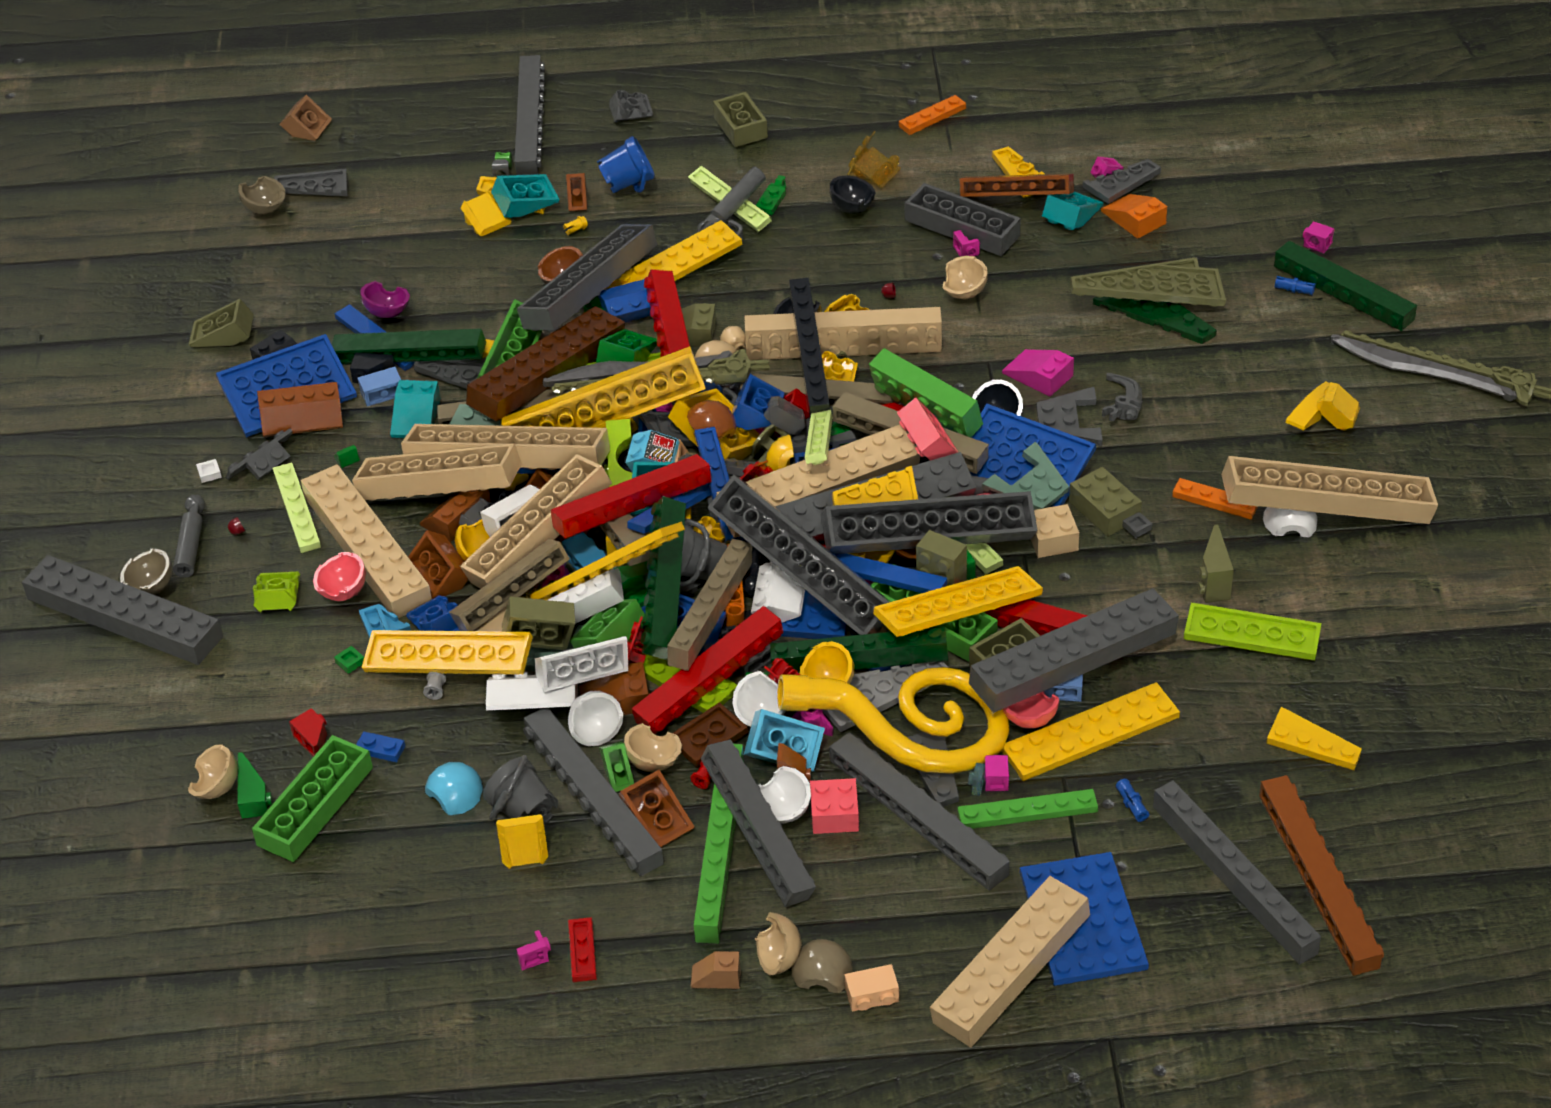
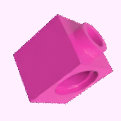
(1318, 237)
(996, 773)

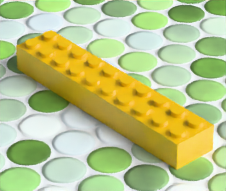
(618, 395)

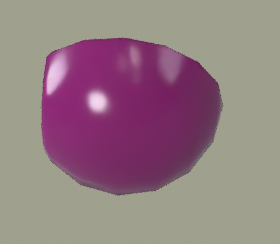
(383, 302)

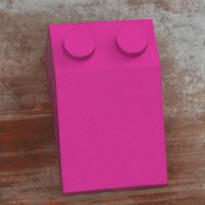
(1041, 369)

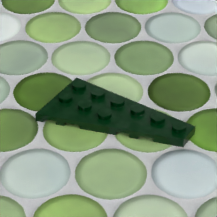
(1164, 314)

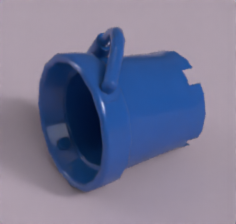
(626, 167)

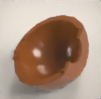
(557, 261)
(713, 414)

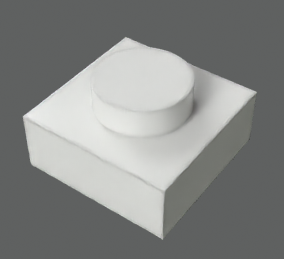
(208, 470)

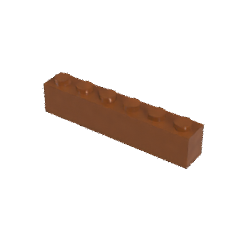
(1017, 185)

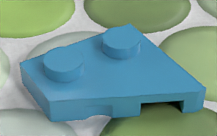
(378, 618)

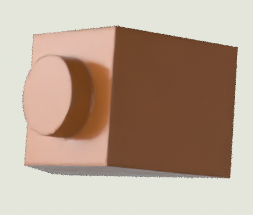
(576, 191)
(790, 758)

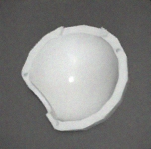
(1284, 520)
(755, 693)
(595, 718)
(787, 794)

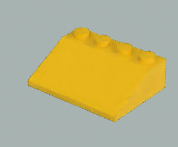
(735, 447)

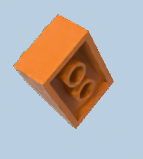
(1137, 214)

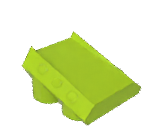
(276, 590)

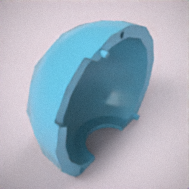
(455, 787)

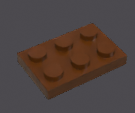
(709, 728)

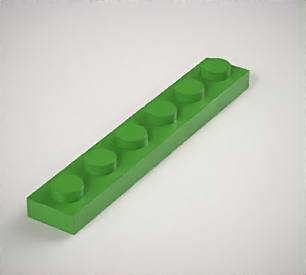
(1028, 809)

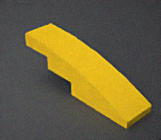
(1307, 412)

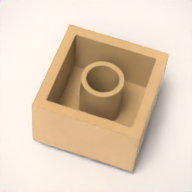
(1056, 531)

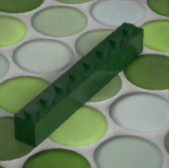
(1345, 285)
(413, 345)
(663, 581)
(873, 649)

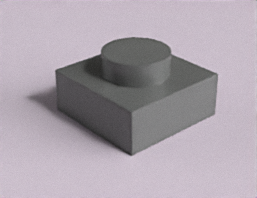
(1137, 525)

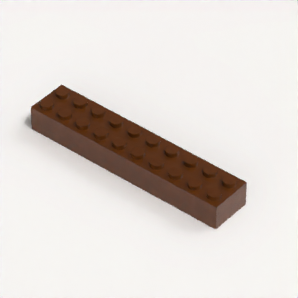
(522, 375)

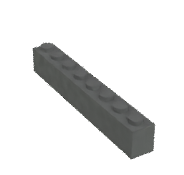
(758, 823)

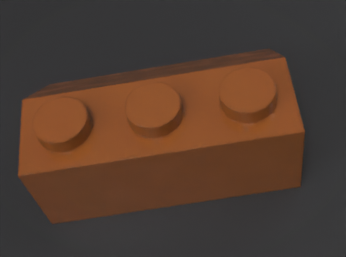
(447, 515)
(438, 564)

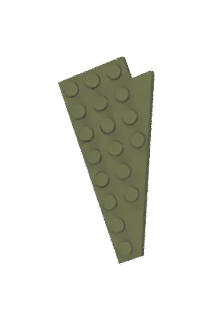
(1166, 281)

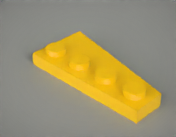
(1013, 164)
(892, 487)
(1311, 740)

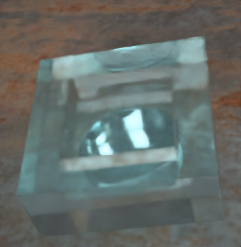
(977, 779)

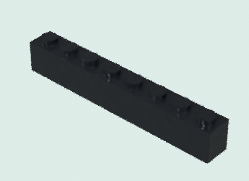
(808, 345)

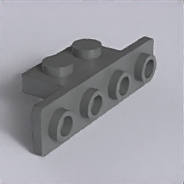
(263, 460)

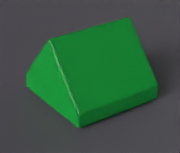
(347, 456)

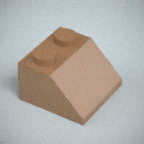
(305, 120)

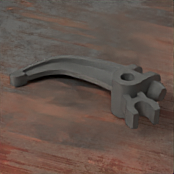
(1126, 406)

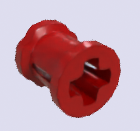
(701, 777)

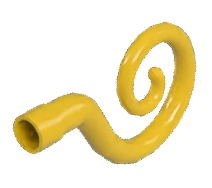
(806, 693)

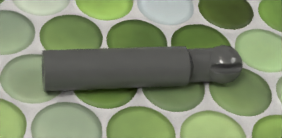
(734, 198)
(189, 537)

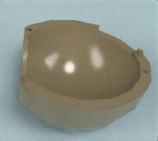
(263, 196)
(148, 571)
(822, 964)

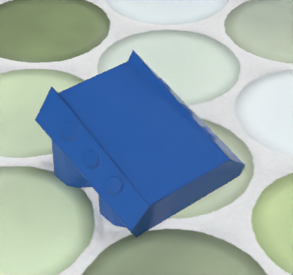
(433, 615)

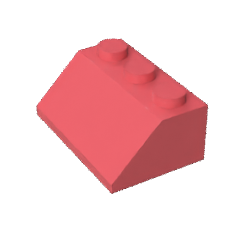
(925, 431)

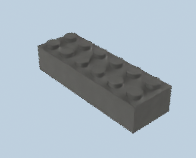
(949, 213)

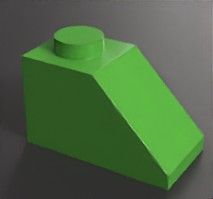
(617, 766)

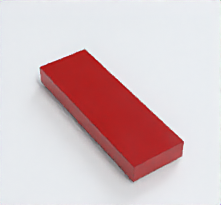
(582, 949)

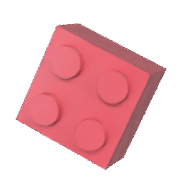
(834, 806)

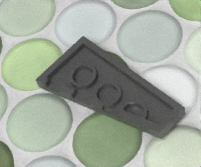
(939, 785)

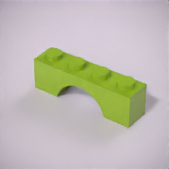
(619, 439)

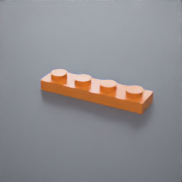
(932, 114)
(1211, 498)

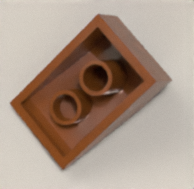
(625, 687)
(657, 808)

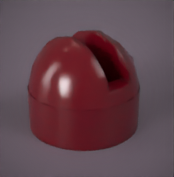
(889, 290)
(235, 526)

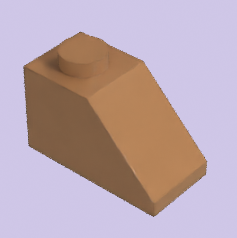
(717, 971)

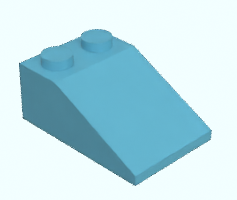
(772, 728)

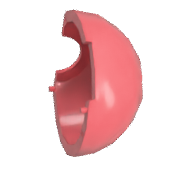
(340, 577)
(1033, 711)

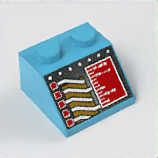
(652, 447)

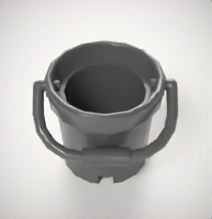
(699, 553)
(518, 791)

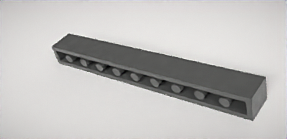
(529, 115)
(593, 792)
(920, 811)
(1237, 872)

